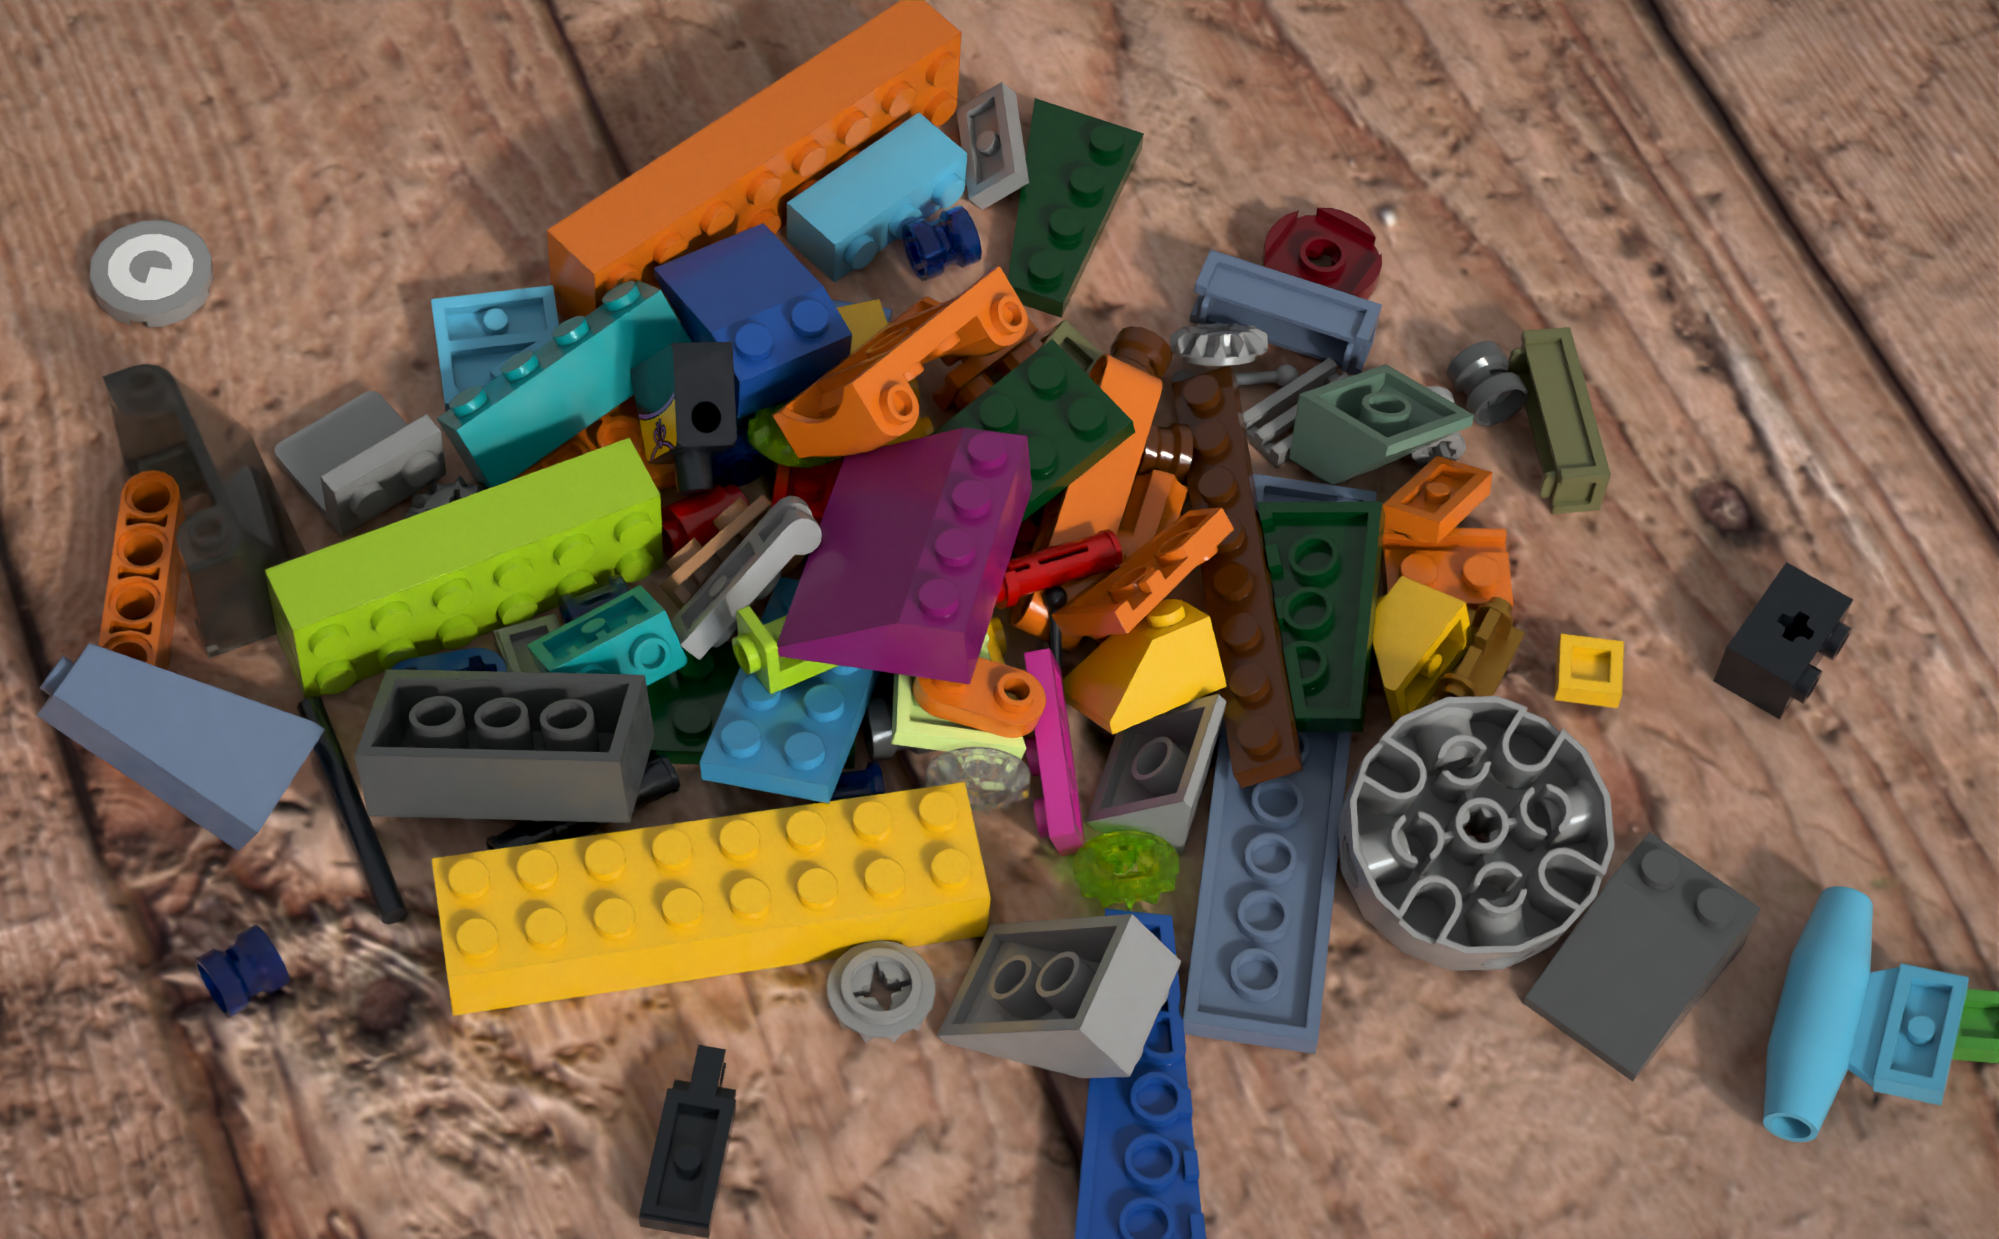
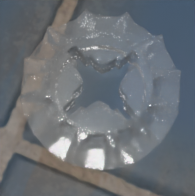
(997, 776)

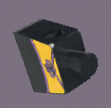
(687, 410)

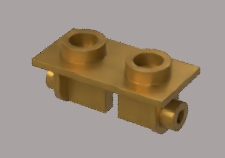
(1488, 657)

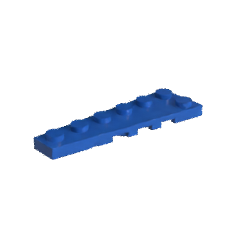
(1139, 1135)

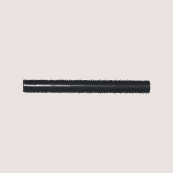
(354, 815)

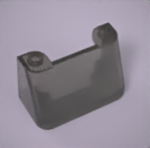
(245, 530)

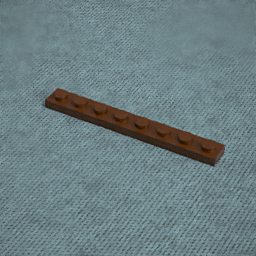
(1239, 583)

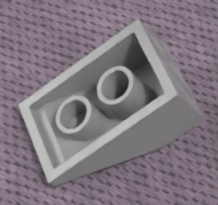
(1064, 994)

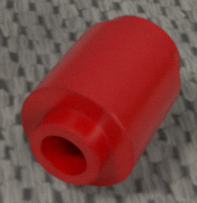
(694, 517)

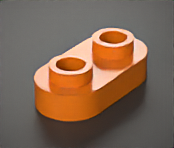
(984, 700)

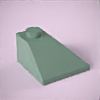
(1369, 423)

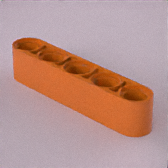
(1099, 495)
(146, 589)

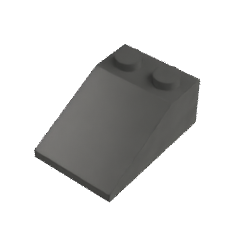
(1642, 956)

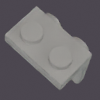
(362, 460)

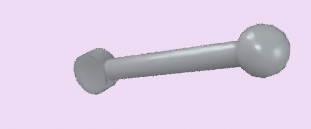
(1282, 376)

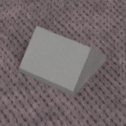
(1159, 772)

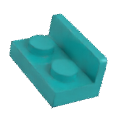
(615, 638)

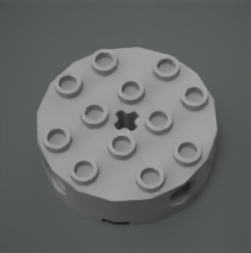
(1506, 778)

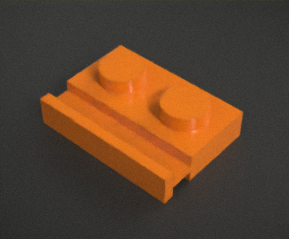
(1463, 564)

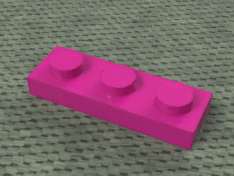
(1052, 757)

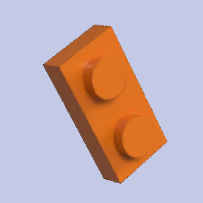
(1436, 499)

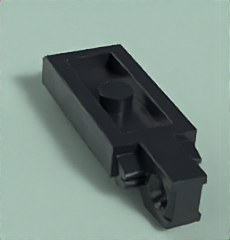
(690, 1150)

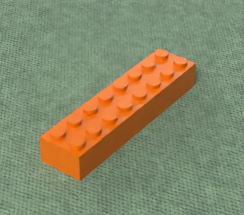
(759, 155)

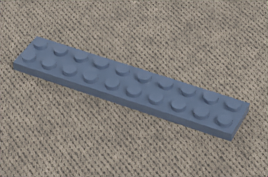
(1269, 877)

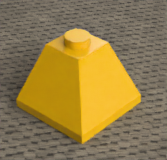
(1148, 671)

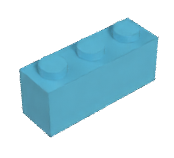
(874, 194)

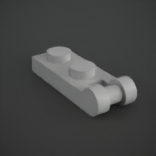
(746, 575)

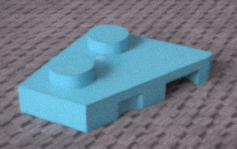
(486, 330)

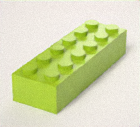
(465, 568)

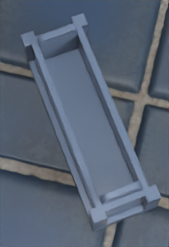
(1288, 309)

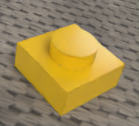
(1589, 670)

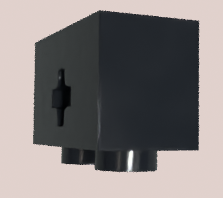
(1784, 641)

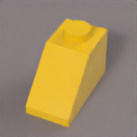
(1416, 642)

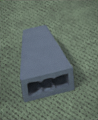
(180, 738)

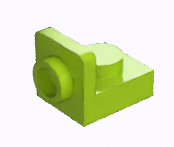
(758, 653)

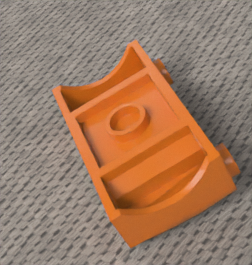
(868, 393)

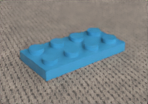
(788, 738)

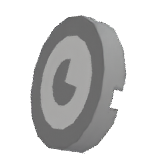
(151, 273)

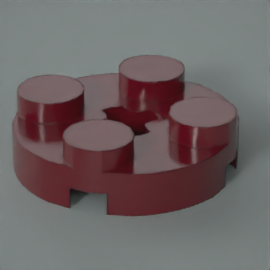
(1330, 233)

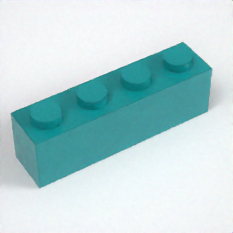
(560, 386)

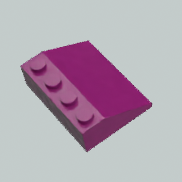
(912, 556)

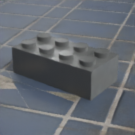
(506, 745)

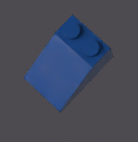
(767, 306)

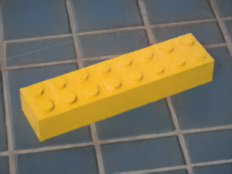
(709, 897)

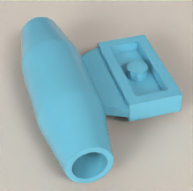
(1839, 1016)

